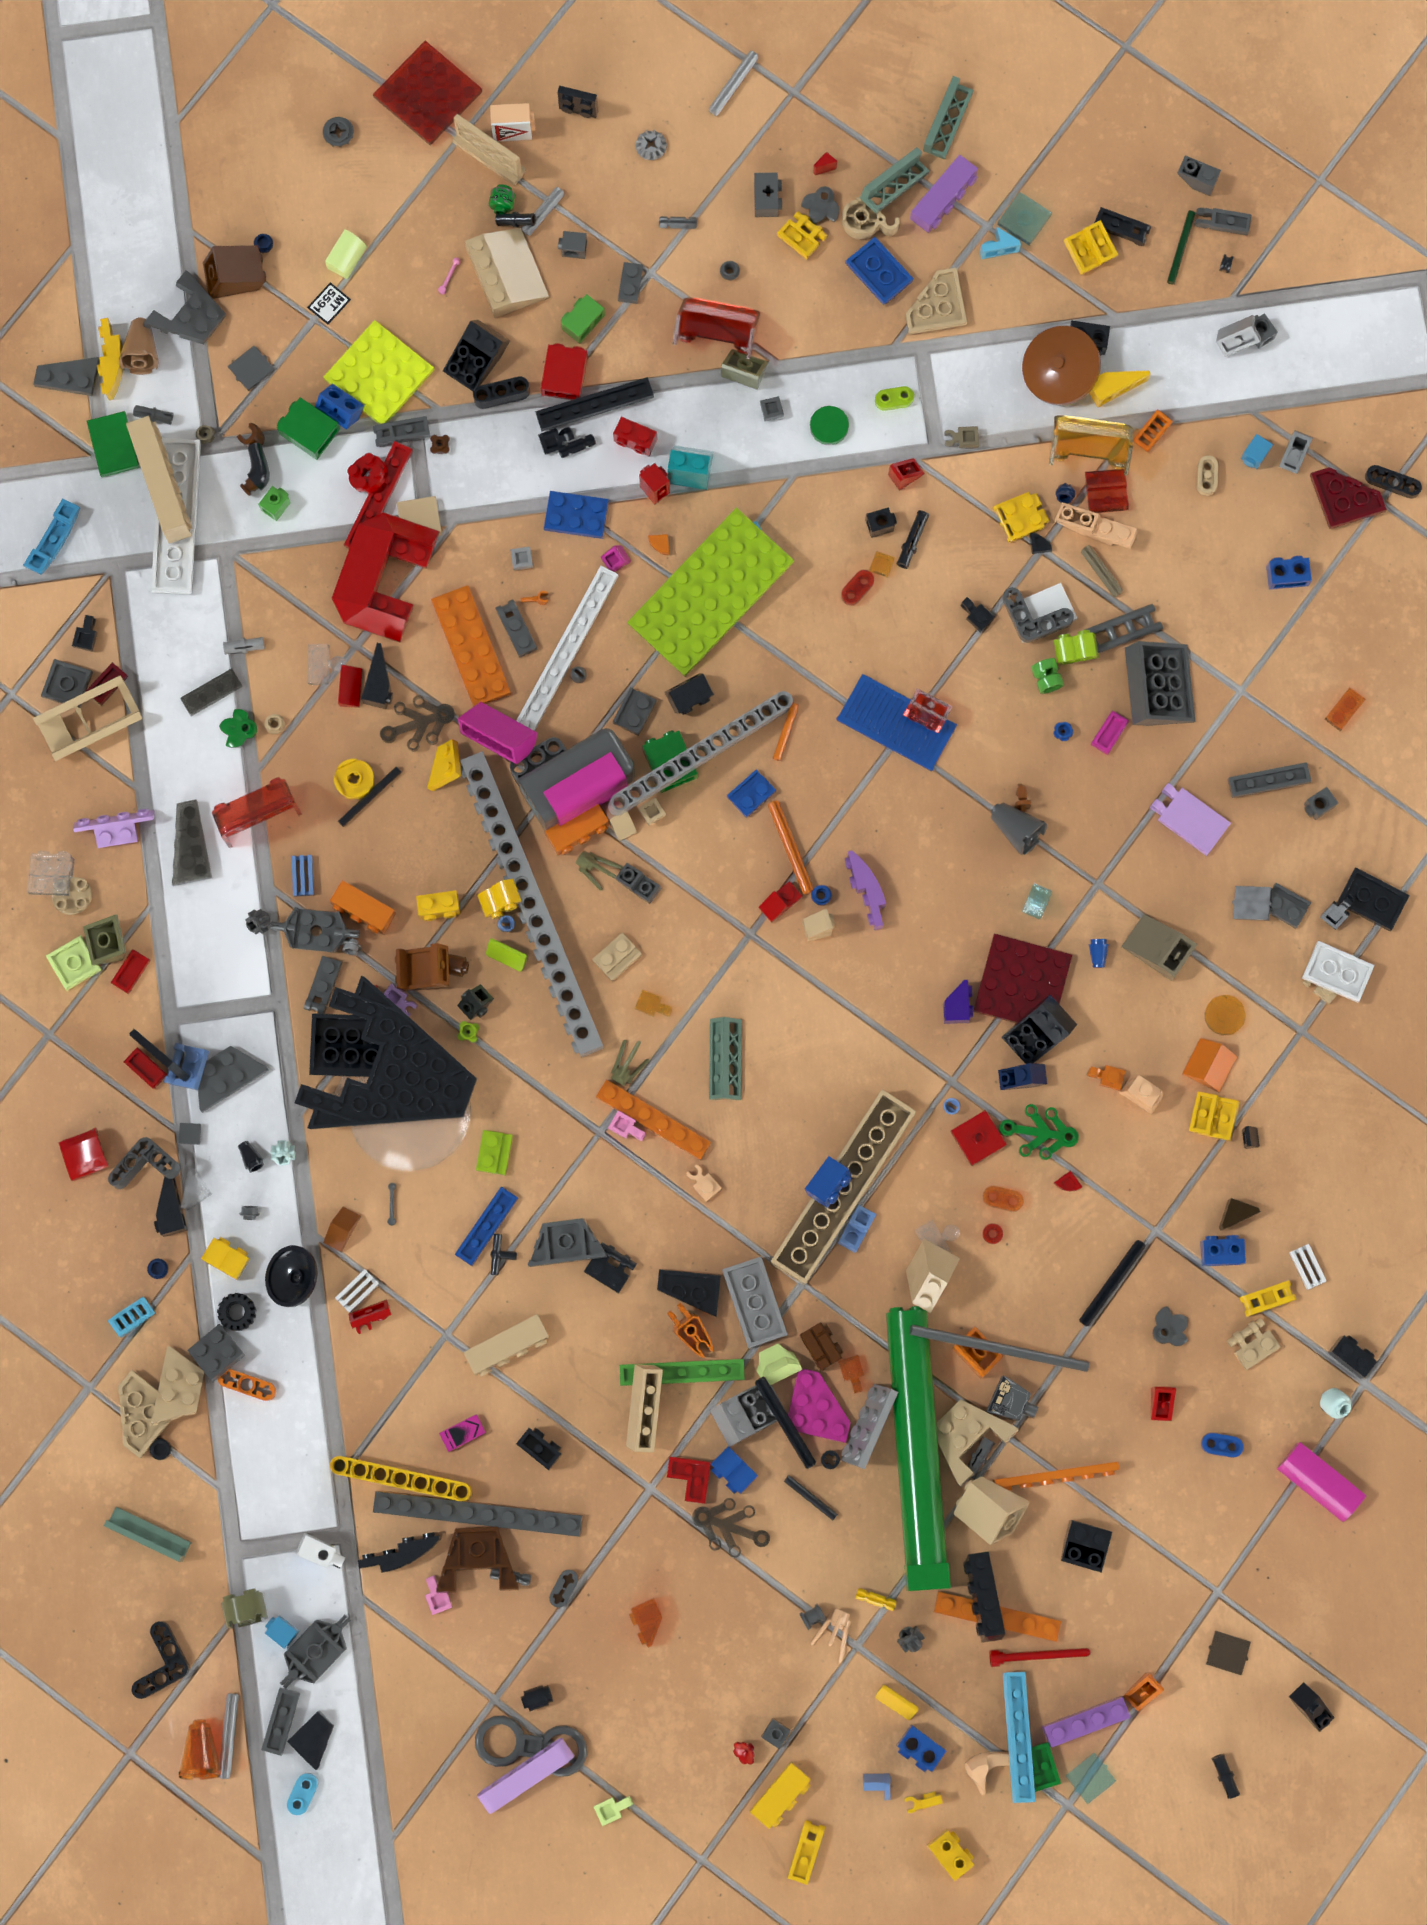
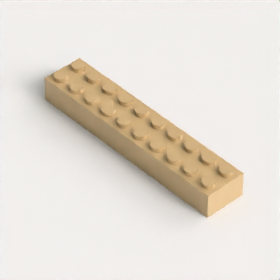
(863, 1157)

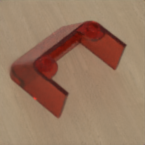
(718, 323)
(254, 808)

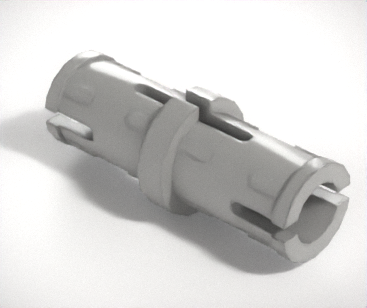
(243, 645)

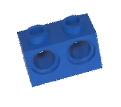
(339, 406)
(1290, 578)
(923, 1744)

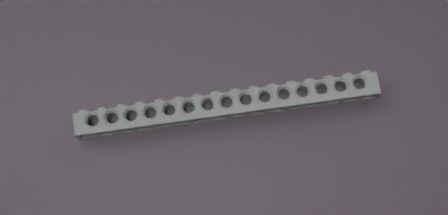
(478, 764)

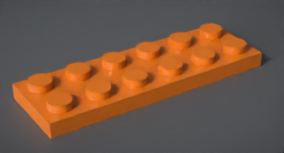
(471, 646)

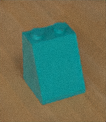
(689, 467)

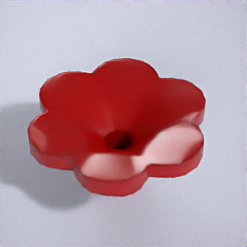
(744, 1752)

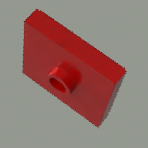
(978, 1138)

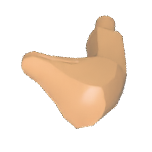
(979, 1766)

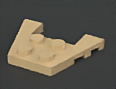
(962, 1429)

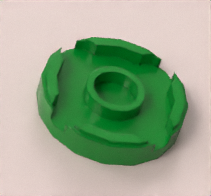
(829, 425)

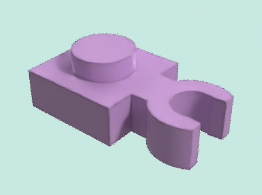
(398, 998)

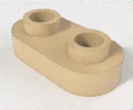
(1207, 476)

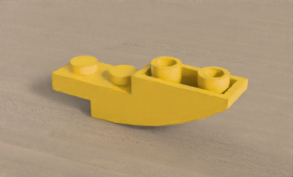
(109, 363)

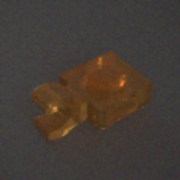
(852, 1370)

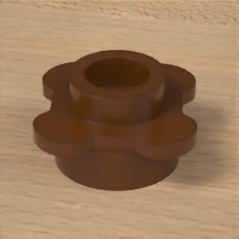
(443, 449)

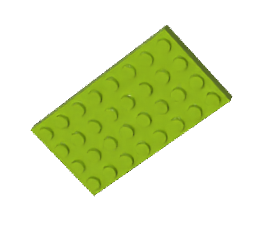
(710, 592)

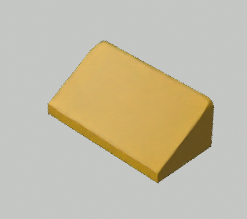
(896, 1702)

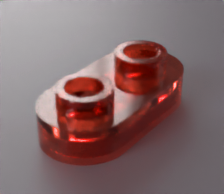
(857, 588)

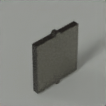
(1228, 1653)

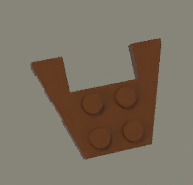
(476, 1550)

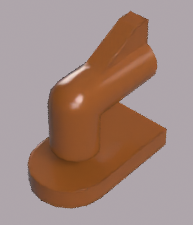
(1022, 796)

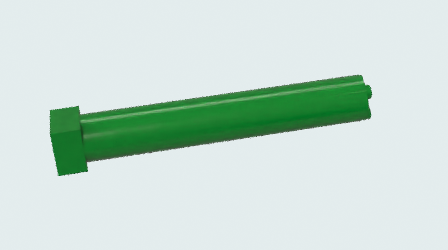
(917, 1452)

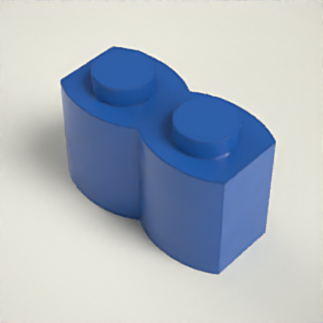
(733, 1470)

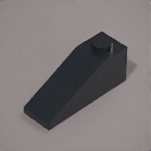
(377, 686)
(169, 1211)

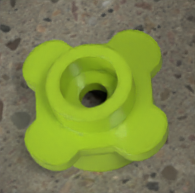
(464, 1026)

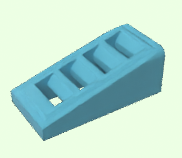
(127, 1311)

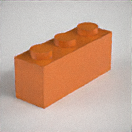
(577, 830)
(362, 908)

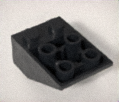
(475, 354)
(1039, 1030)

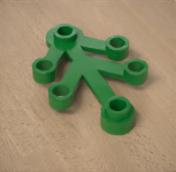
(1042, 1132)

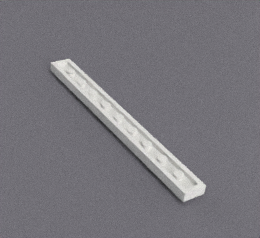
(567, 648)

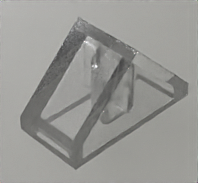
(194, 1191)

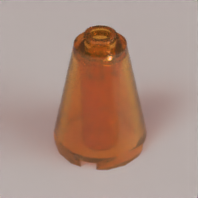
(199, 1753)

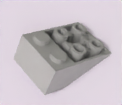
(743, 1415)

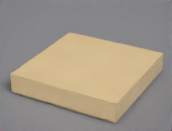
(421, 511)

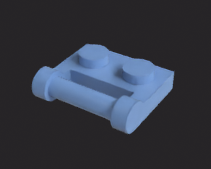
(193, 1065)

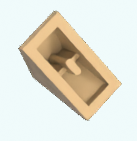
(622, 824)

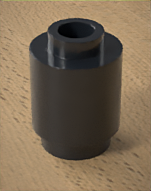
(536, 1697)

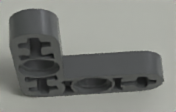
(1029, 623)
(146, 1156)

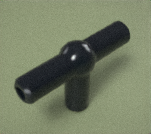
(497, 1254)

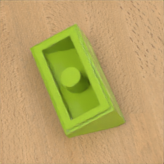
(506, 955)

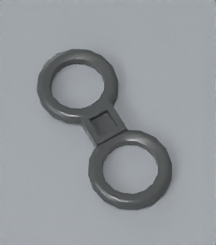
(529, 1745)

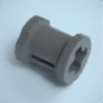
(812, 1616)

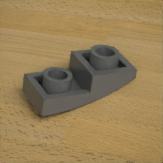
(638, 883)

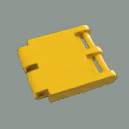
(1021, 516)

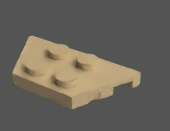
(178, 1388)

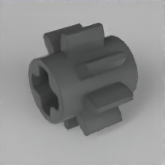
(258, 921)
(910, 1639)

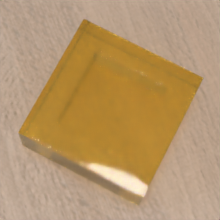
(882, 564)

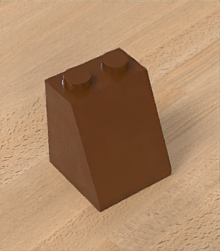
(233, 270)

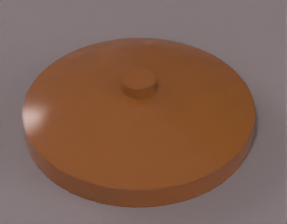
(1061, 365)

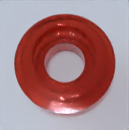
(999, 1233)

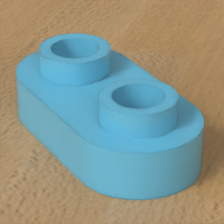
(302, 1794)

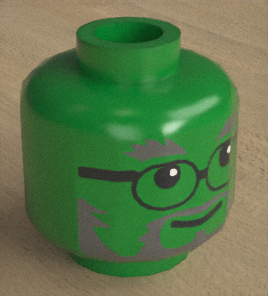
(502, 199)

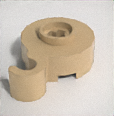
(871, 223)

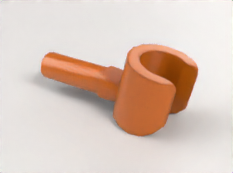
(536, 598)

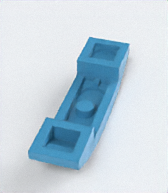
(54, 537)

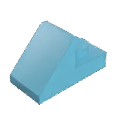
(1005, 245)

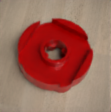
(360, 467)

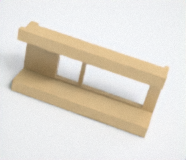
(57, 734)

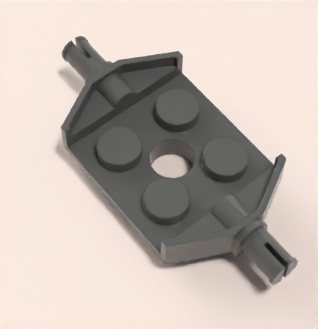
(299, 930)
(331, 1644)

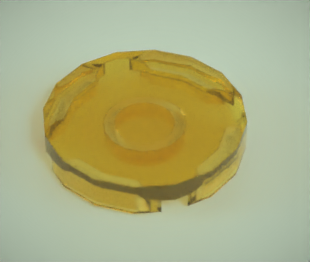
(1224, 1015)

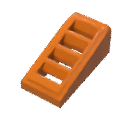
(1162, 417)

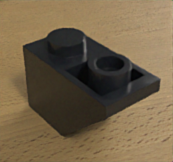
(1311, 1706)

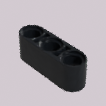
(508, 385)

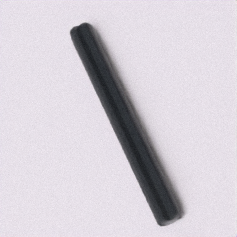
(1112, 1283)
(785, 1422)

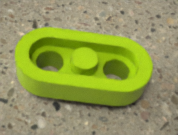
(894, 400)

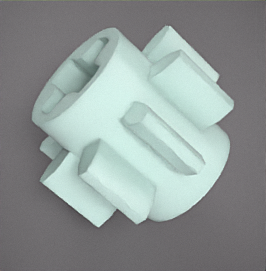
(283, 1152)

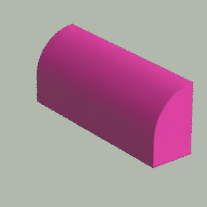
(497, 732)
(1321, 1482)

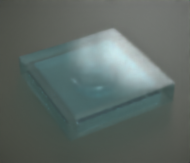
(1024, 218)

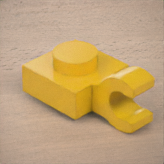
(929, 1799)

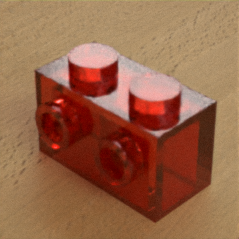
(927, 710)

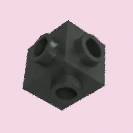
(471, 1003)

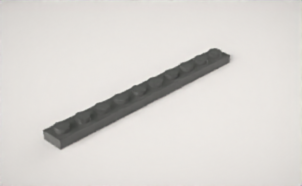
(477, 1514)

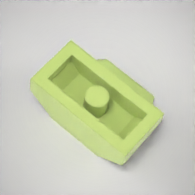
(777, 1364)

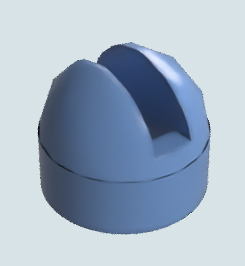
(506, 919)
(948, 1109)

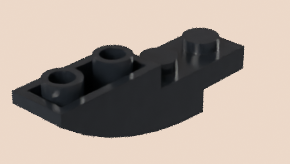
(409, 1551)

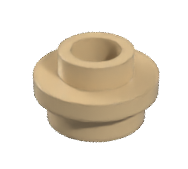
(274, 718)

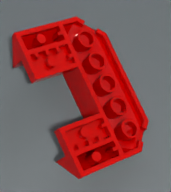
(363, 568)

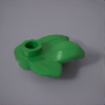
(235, 728)

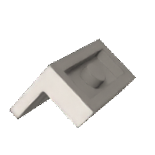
(1238, 336)

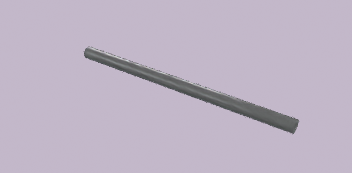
(999, 1348)

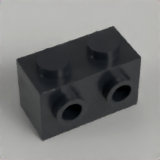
(689, 693)
(1352, 1356)
(538, 1448)

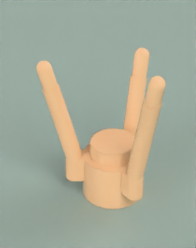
(839, 1620)

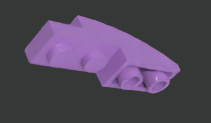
(865, 881)

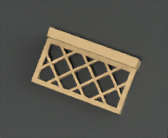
(487, 151)

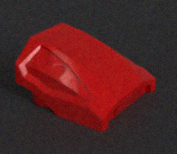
(83, 1154)

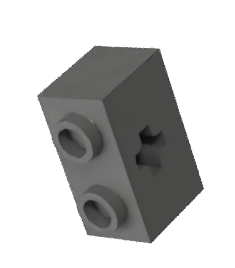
(764, 184)

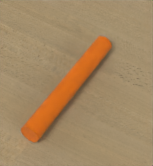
(785, 732)

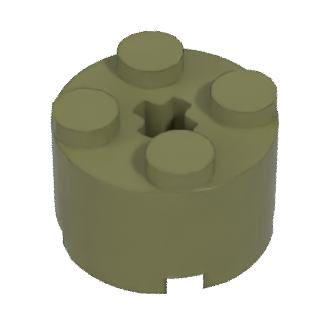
(244, 1609)

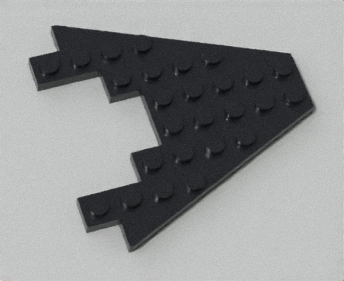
(408, 1079)

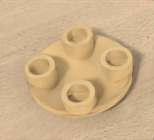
(78, 899)

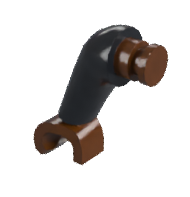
(259, 471)

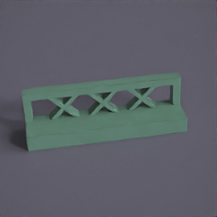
(942, 113)
(891, 175)
(721, 1058)
(148, 1534)

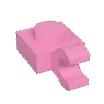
(624, 1125)
(437, 1601)

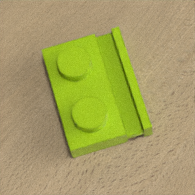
(494, 1152)

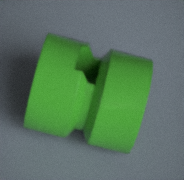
(1051, 681)

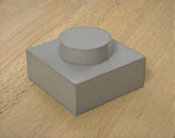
(521, 558)

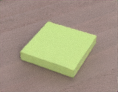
(72, 963)

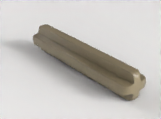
(1101, 570)

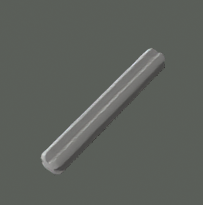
(733, 83)
(228, 1735)

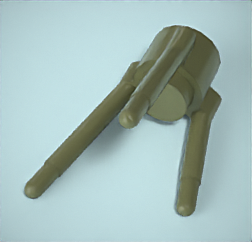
(588, 862)
(621, 1073)

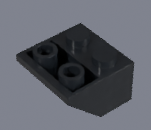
(1085, 1546)

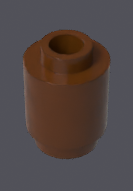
(457, 965)

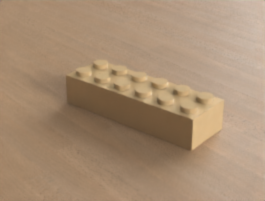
(160, 479)

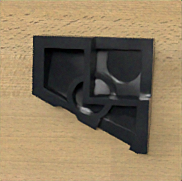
(312, 1739)

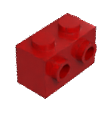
(635, 436)
(654, 482)

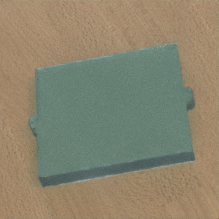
(1090, 1778)

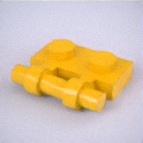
(800, 240)

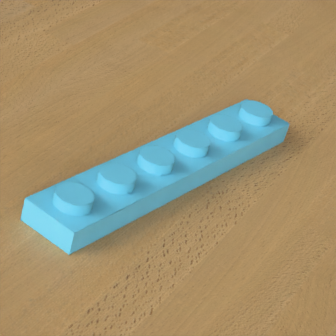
(1019, 1737)

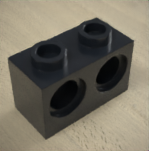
(1094, 331)

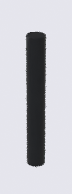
(810, 1497)

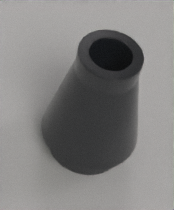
(250, 1157)

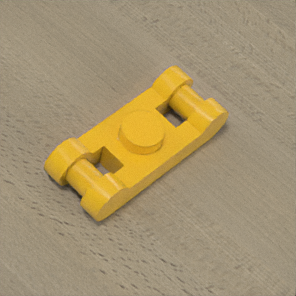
(1267, 1298)

